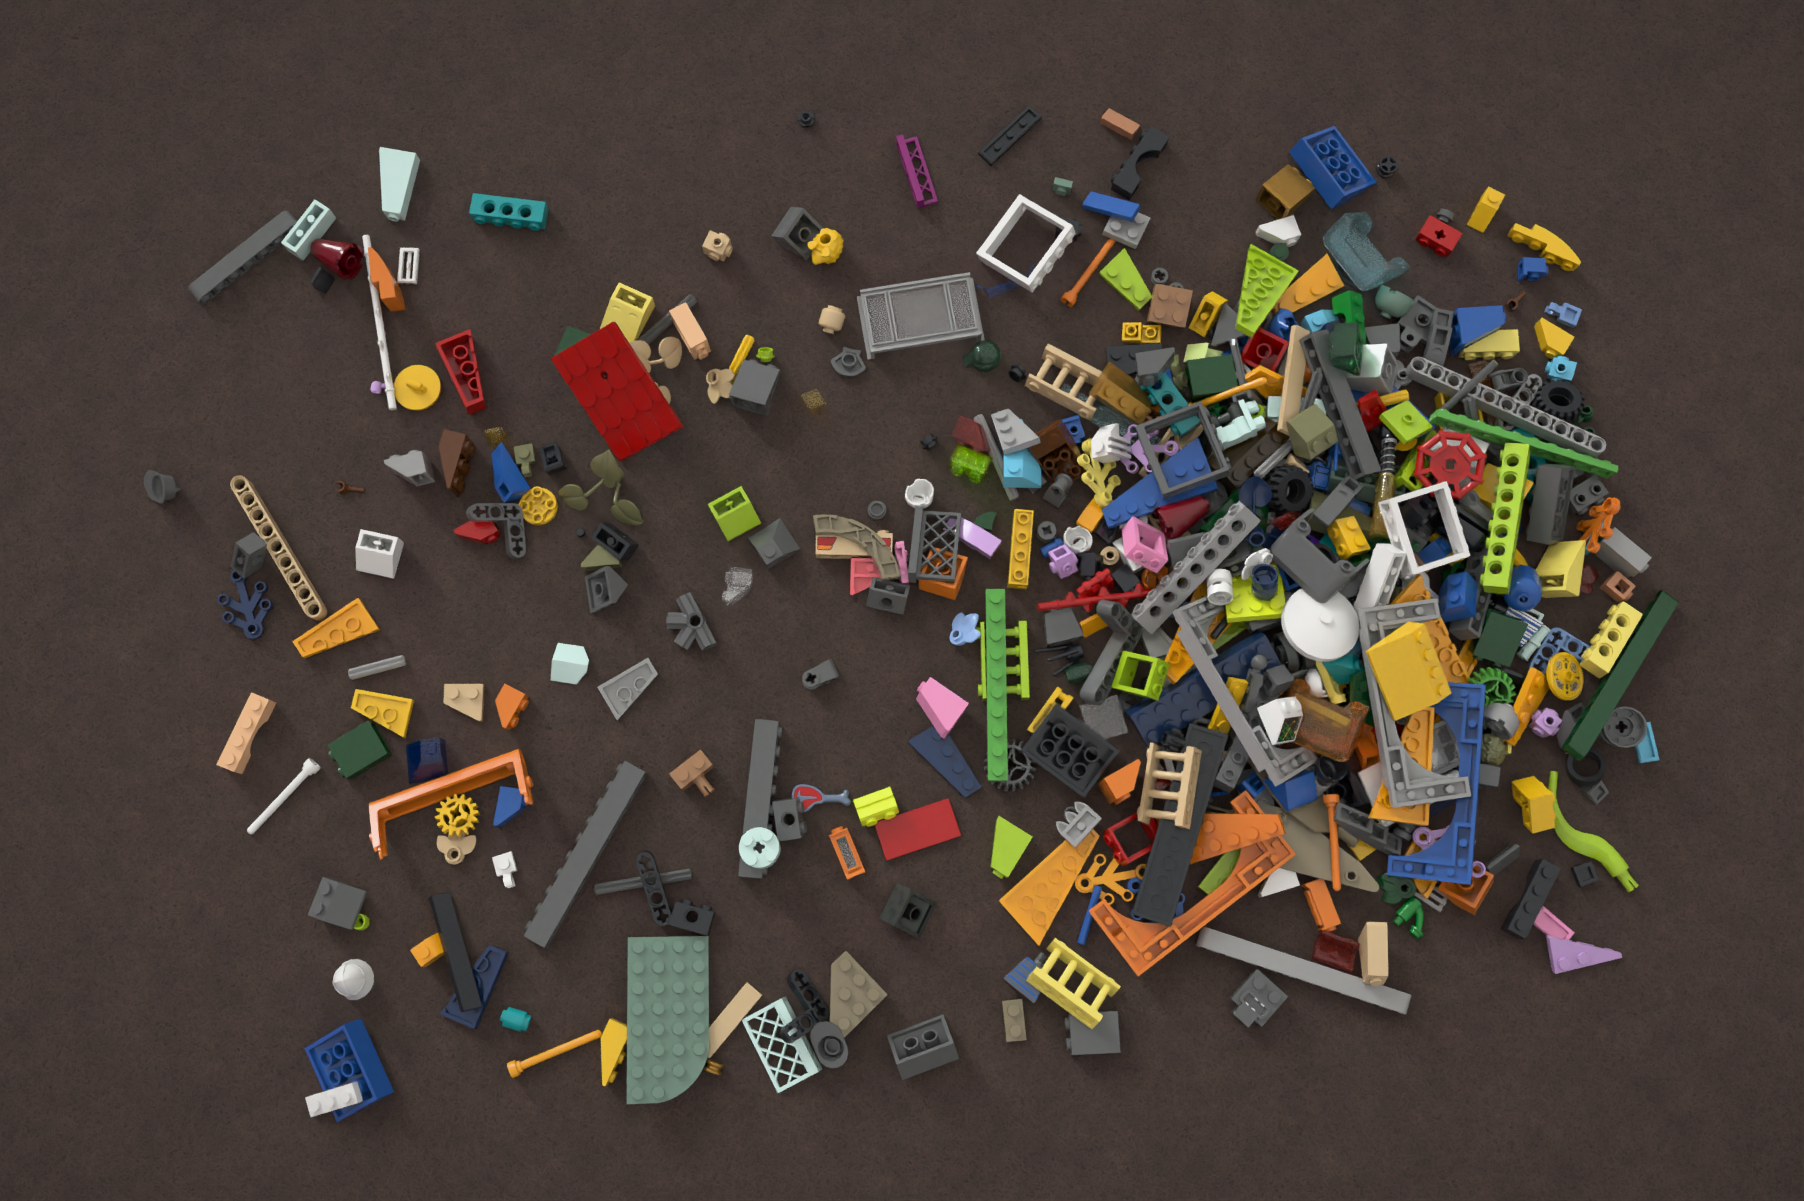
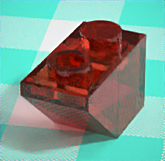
(972, 433)

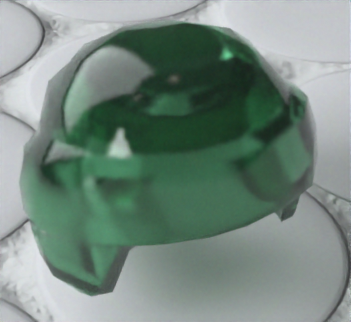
(983, 356)

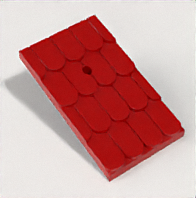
(617, 391)

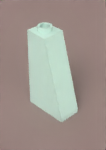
(398, 177)

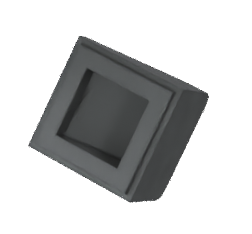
(1595, 793)

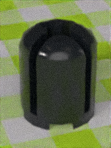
(1473, 525)

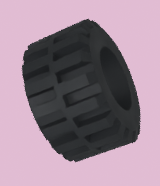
(1561, 394)
(1299, 489)

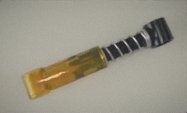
(1384, 481)

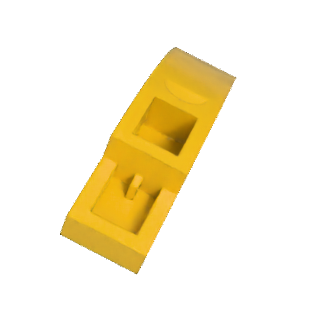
(1551, 246)

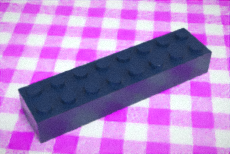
(1191, 696)

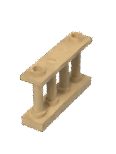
(1069, 365)
(1184, 797)

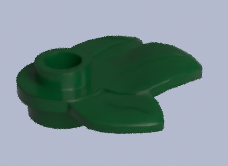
(1393, 887)

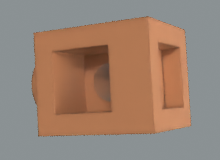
(1620, 581)

